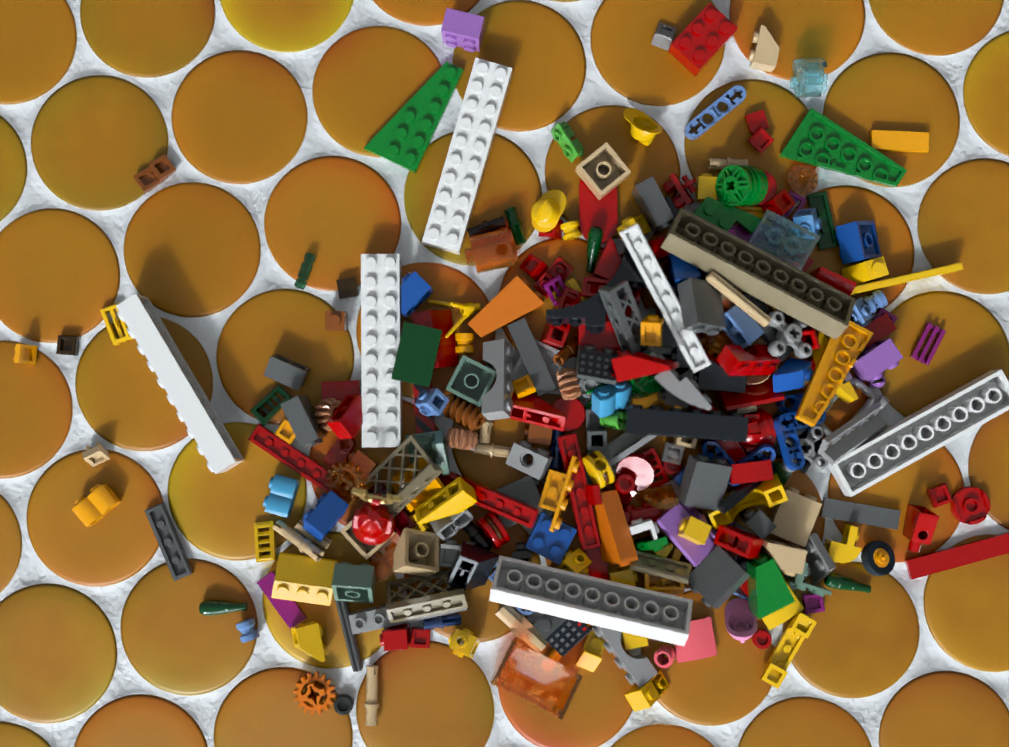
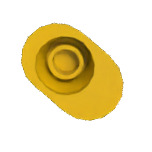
(642, 126)
(548, 210)

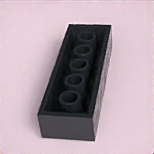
(685, 425)

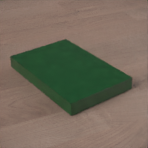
(416, 354)

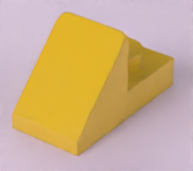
(591, 652)

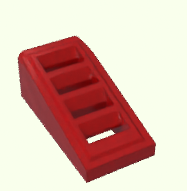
(651, 451)

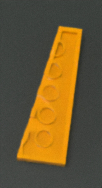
(831, 370)

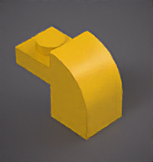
(845, 550)

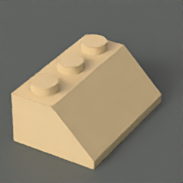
(787, 556)

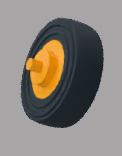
(878, 558)

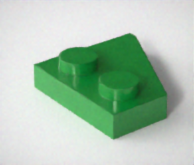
(648, 543)

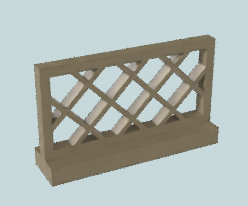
(418, 482)
(427, 603)

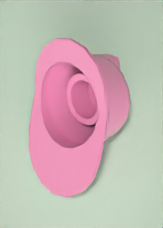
(739, 620)

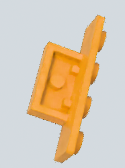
(556, 490)

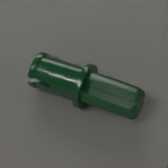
(515, 225)

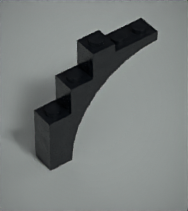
(592, 311)
(709, 378)

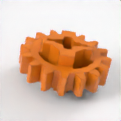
(317, 700)

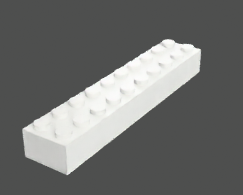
(467, 156)
(379, 345)
(180, 383)
(923, 432)
(592, 600)

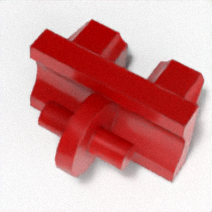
(675, 183)

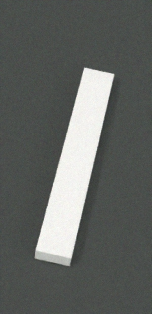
(664, 297)

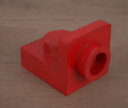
(779, 203)

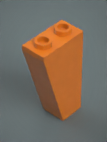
(506, 307)
(613, 530)

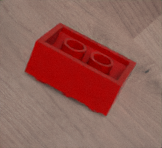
(443, 321)
(604, 339)
(753, 395)

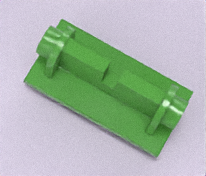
(562, 135)

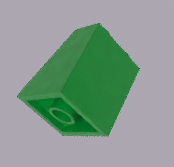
(766, 587)

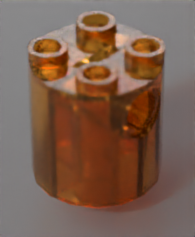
(484, 251)

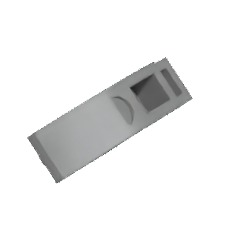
(683, 390)

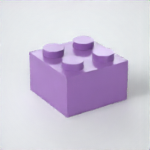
(463, 30)
(876, 359)

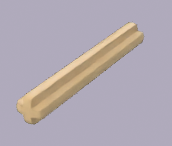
(738, 299)

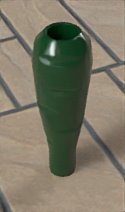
(593, 246)
(841, 582)
(218, 607)

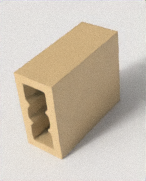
(795, 517)

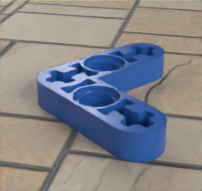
(790, 431)
(751, 456)

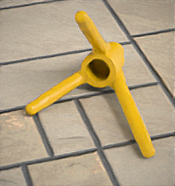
(465, 309)

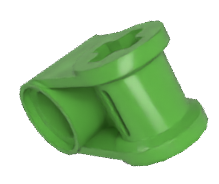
(613, 421)

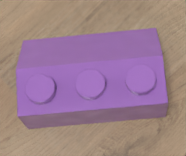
(669, 523)

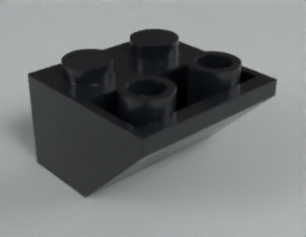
(471, 567)

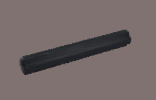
(740, 493)

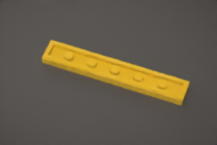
(907, 278)

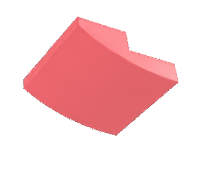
(699, 643)

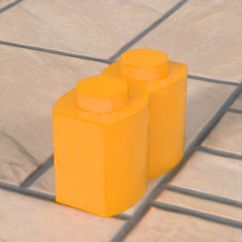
(95, 504)

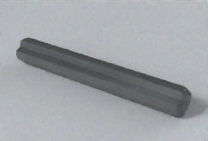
(350, 639)

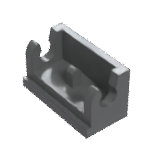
(286, 371)

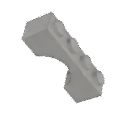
(497, 401)
(637, 668)

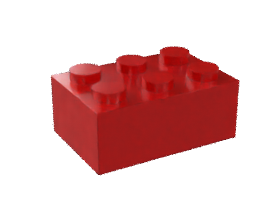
(702, 39)

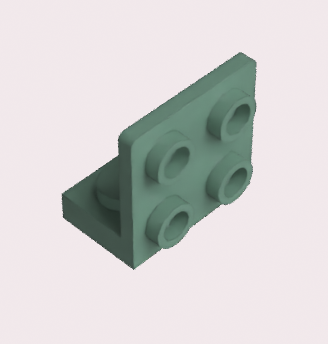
(435, 446)
(799, 583)

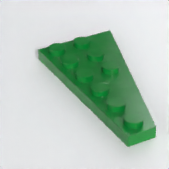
(413, 127)
(831, 147)

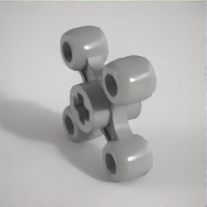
(788, 335)
(809, 453)

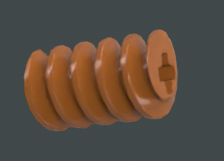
(464, 413)

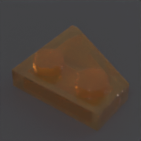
(659, 497)

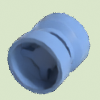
(875, 300)
(247, 629)

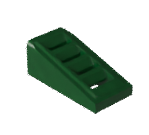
(266, 400)

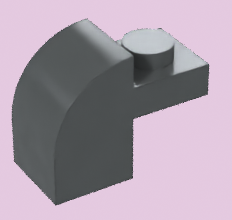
(595, 434)

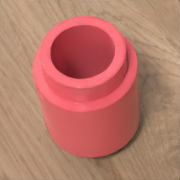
(663, 661)

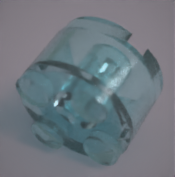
(809, 77)

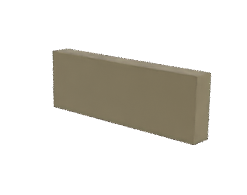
(662, 567)

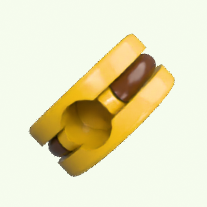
(598, 469)

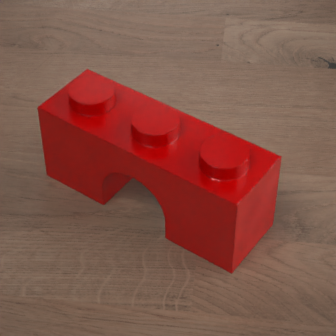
(740, 363)

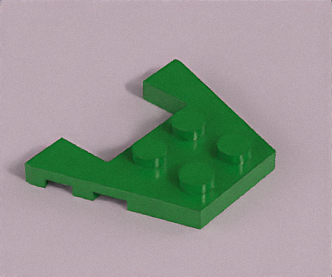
(725, 216)

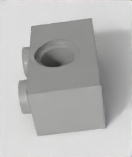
(518, 459)

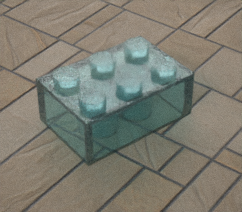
(784, 239)

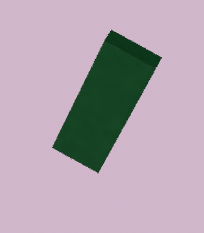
(827, 232)

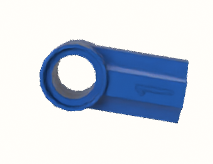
(795, 400)

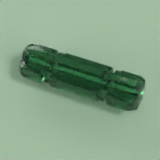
(305, 270)

